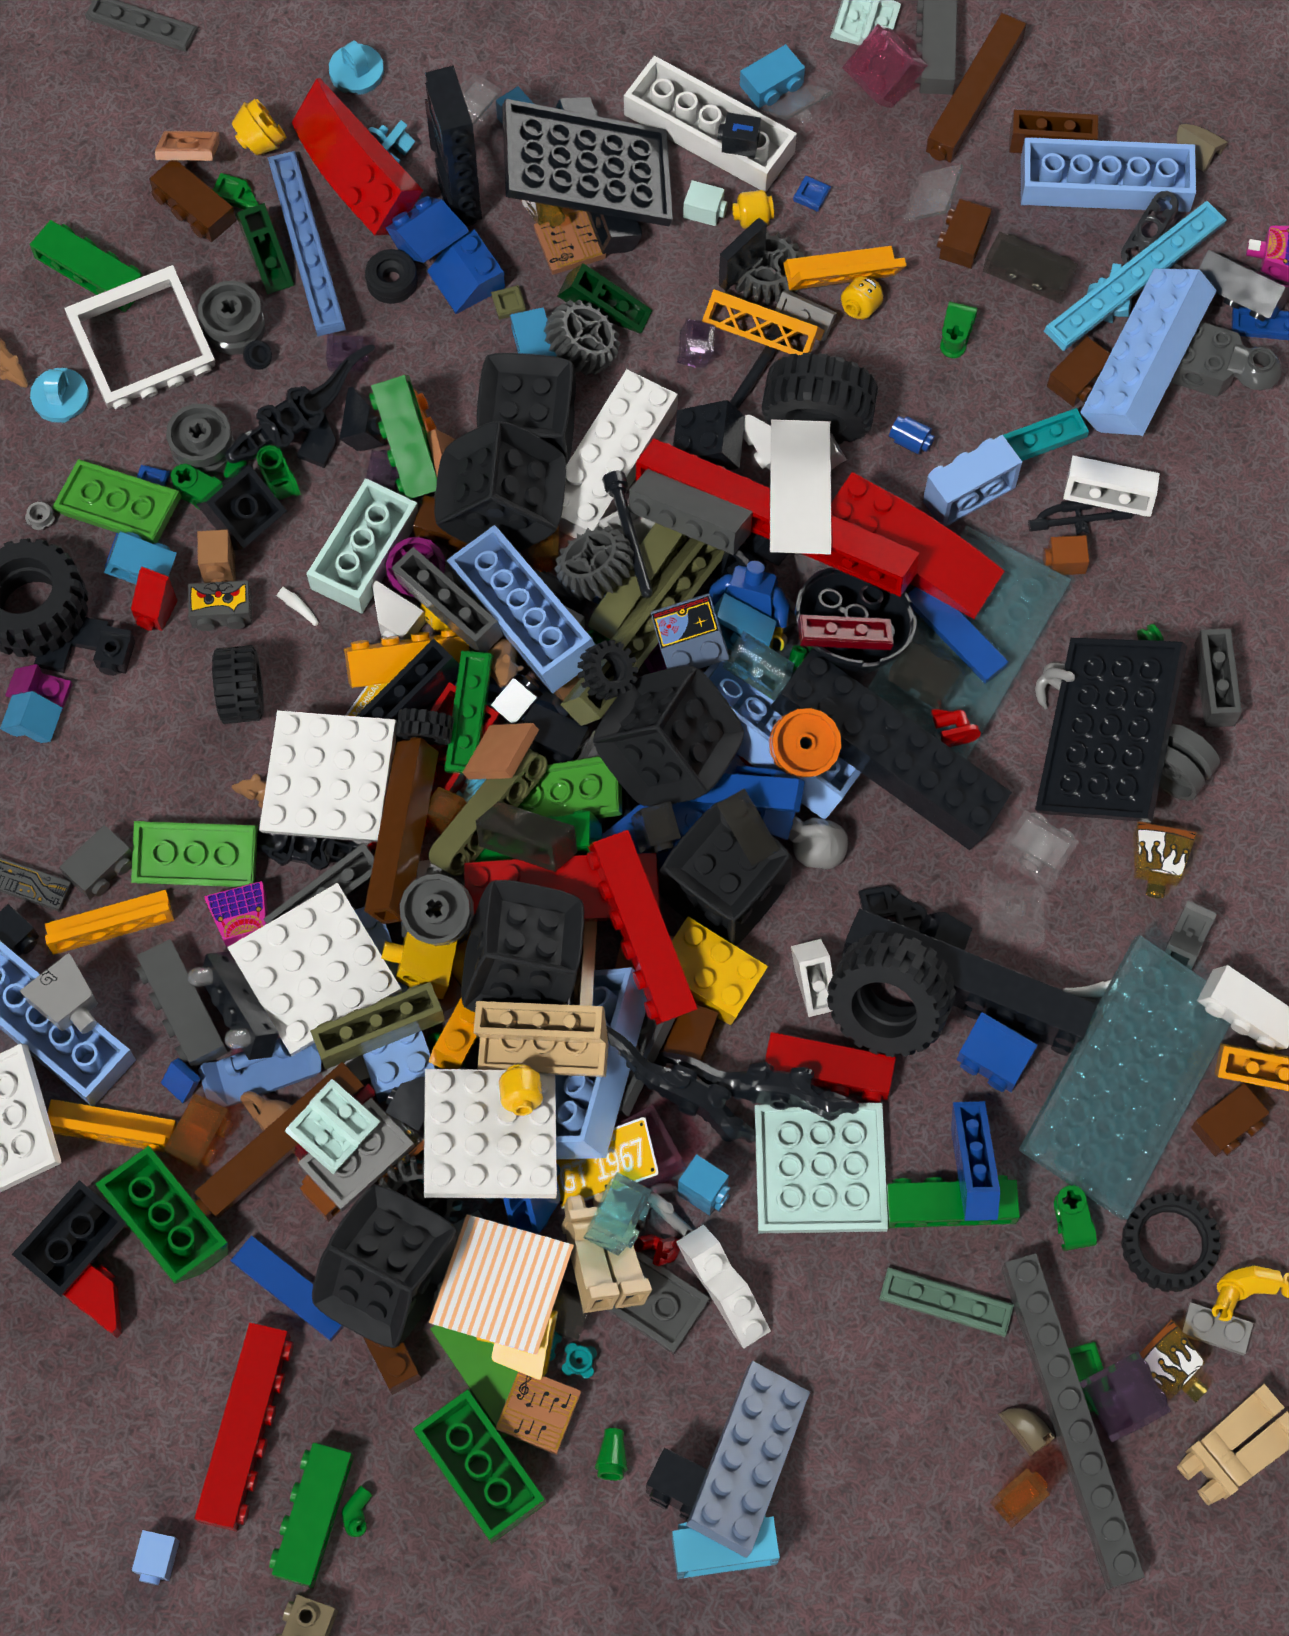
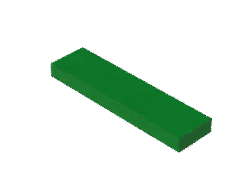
(468, 709)

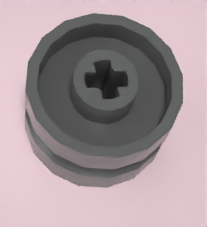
(231, 316)
(200, 438)
(1187, 763)
(418, 906)

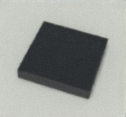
(742, 254)

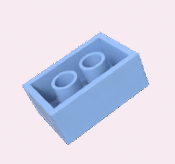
(971, 480)

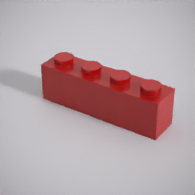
(834, 1066)

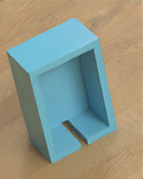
(703, 1556)

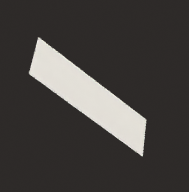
(800, 487)

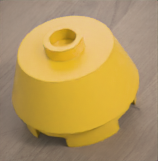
(257, 128)

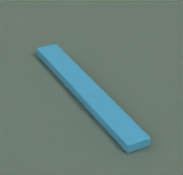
(1134, 275)

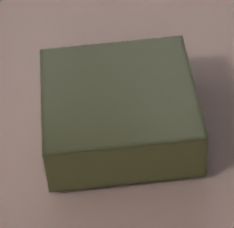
(508, 301)

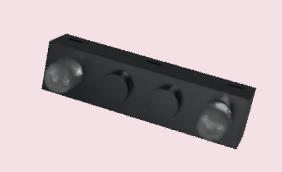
(238, 1005)

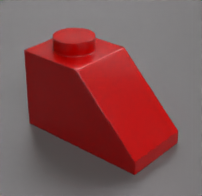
(153, 600)
(98, 1298)

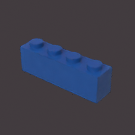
(975, 1161)

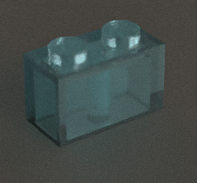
(758, 665)
(618, 1214)

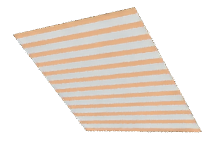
(501, 1284)

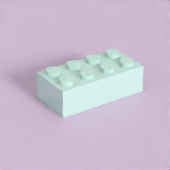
(360, 545)

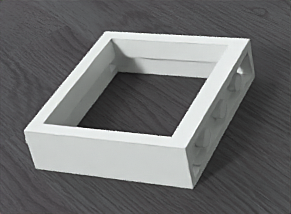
(123, 295)

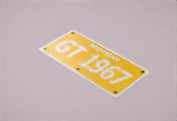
(628, 1153)

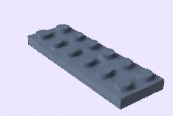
(748, 1459)

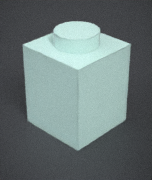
(704, 203)

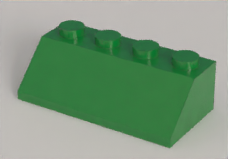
(163, 1216)

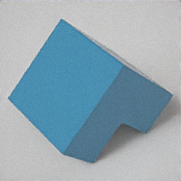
(31, 716)

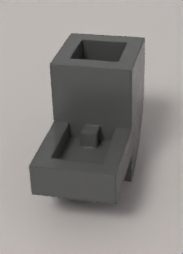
(1190, 934)

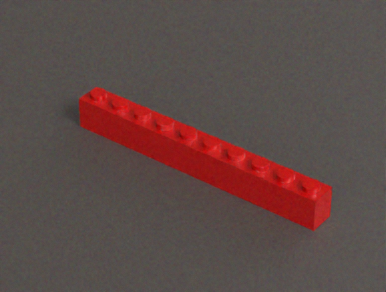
(852, 547)

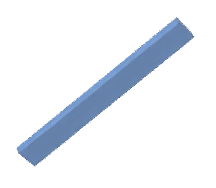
(306, 244)

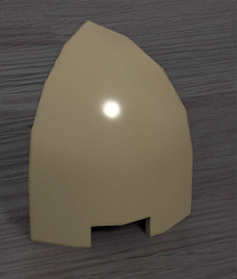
(1205, 144)
(1028, 1429)

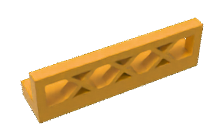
(841, 267)
(761, 313)
(108, 922)
(110, 1125)

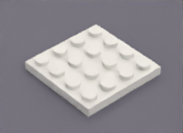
(328, 776)
(313, 967)
(25, 1128)
(480, 1146)

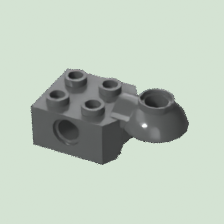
(1219, 356)

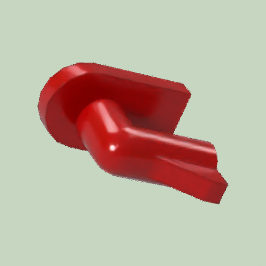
(962, 734)
(665, 1249)

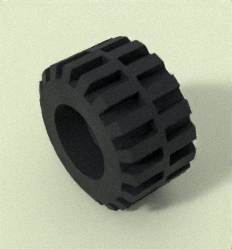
(237, 684)

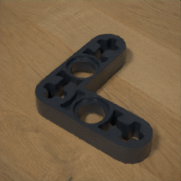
(1137, 240)

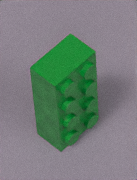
(479, 1466)

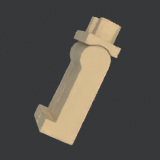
(598, 1271)
(1215, 1451)

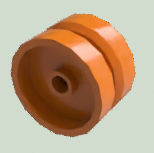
(786, 747)

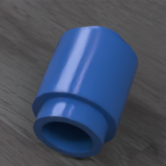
(911, 435)

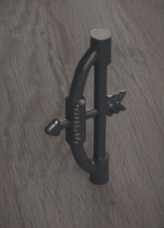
(1079, 520)

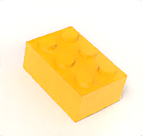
(716, 970)

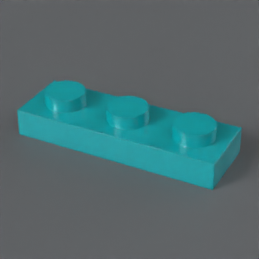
(1047, 434)

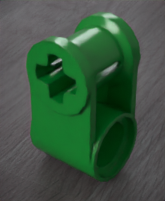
(957, 329)
(277, 477)
(199, 484)
(1074, 1223)

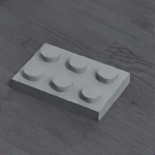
(366, 1165)

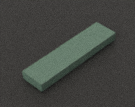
(946, 1302)

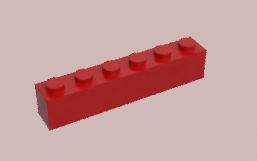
(641, 927)
(243, 1427)

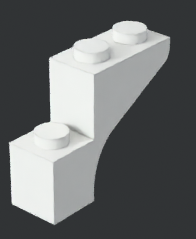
(759, 434)
(724, 1285)

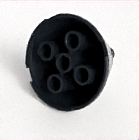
(844, 595)

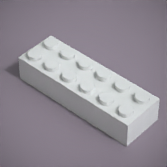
(692, 116)
(617, 438)

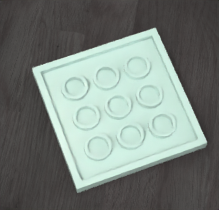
(820, 1171)

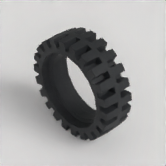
(1187, 1208)

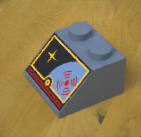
(690, 633)

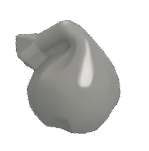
(818, 842)

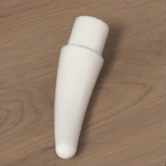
(297, 604)
(1094, 990)

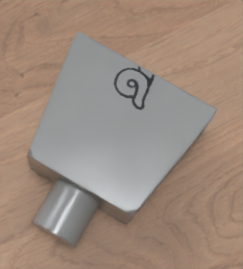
(63, 996)

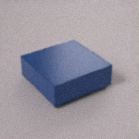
(812, 193)
(180, 1080)

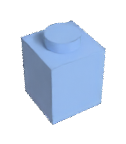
(155, 1557)

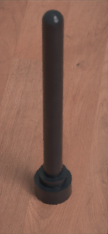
(757, 368)
(615, 485)

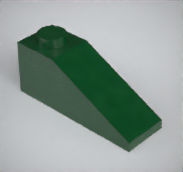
(264, 248)
(592, 287)

